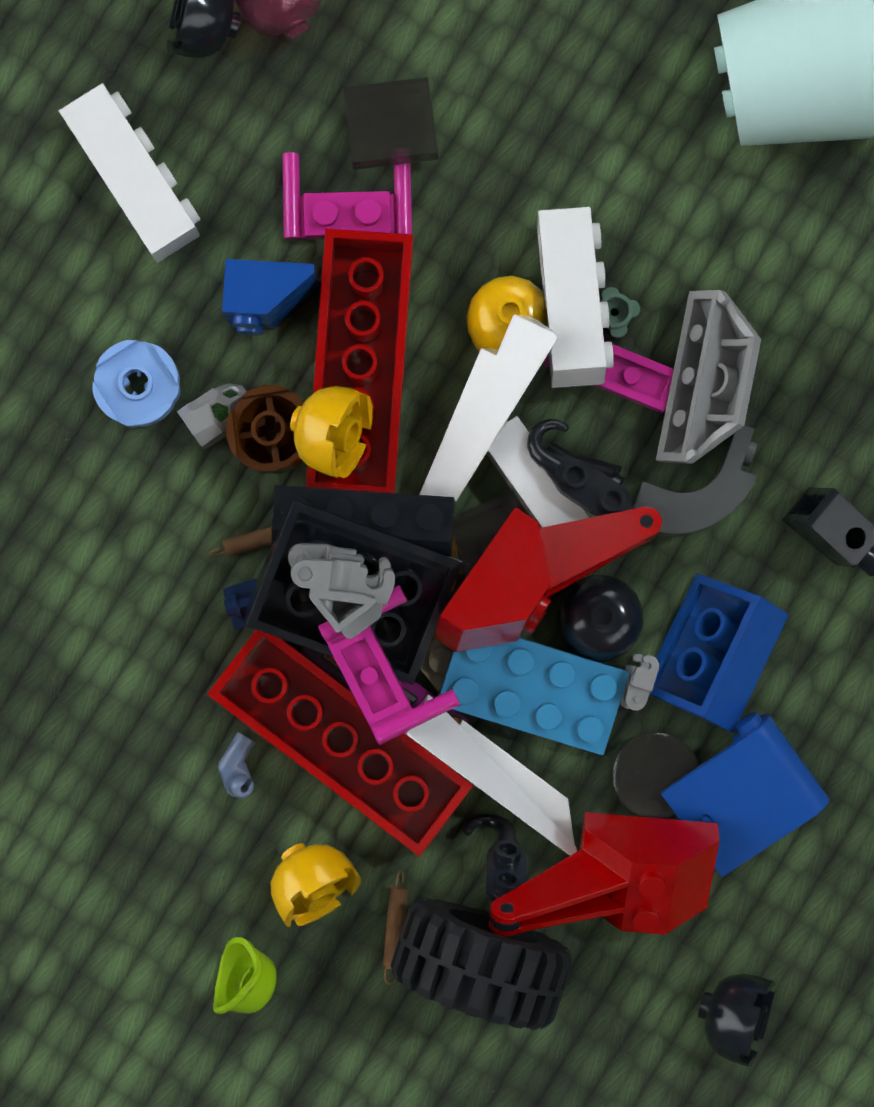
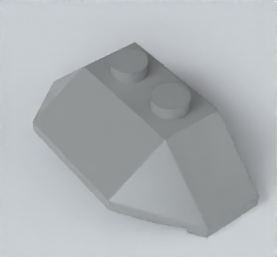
(709, 378)

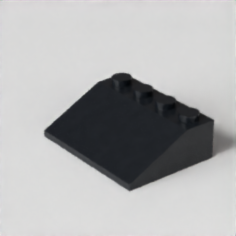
(403, 632)

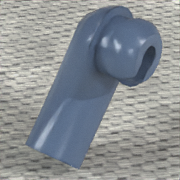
(234, 769)

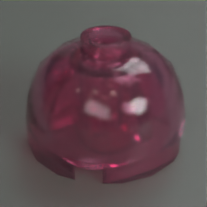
(278, 16)

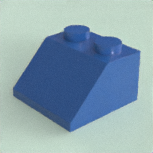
(265, 293)

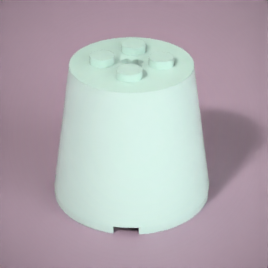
(799, 70)

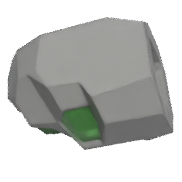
(208, 414)

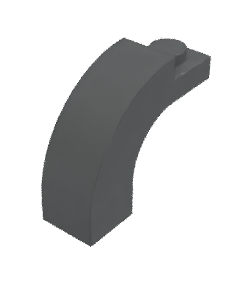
(701, 509)

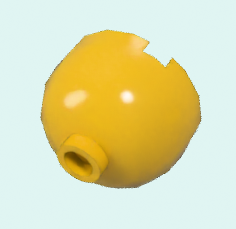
(496, 304)
(330, 429)
(310, 881)

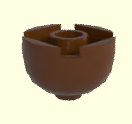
(261, 429)

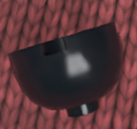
(202, 26)
(600, 618)
(737, 1016)

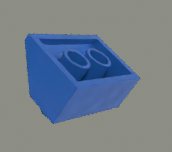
(716, 651)

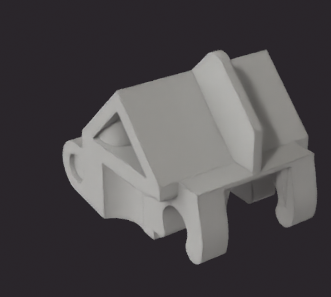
(341, 585)

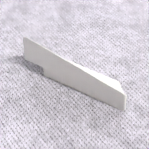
(486, 404)
(498, 776)

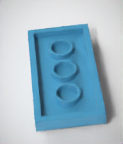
(538, 691)

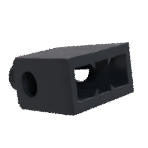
(834, 528)

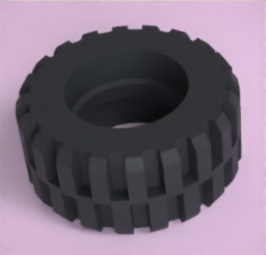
(461, 963)

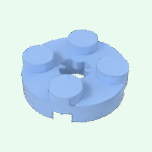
(160, 391)

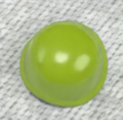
(244, 978)

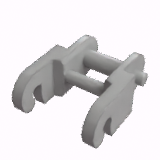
(639, 682)

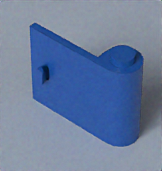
(752, 791)

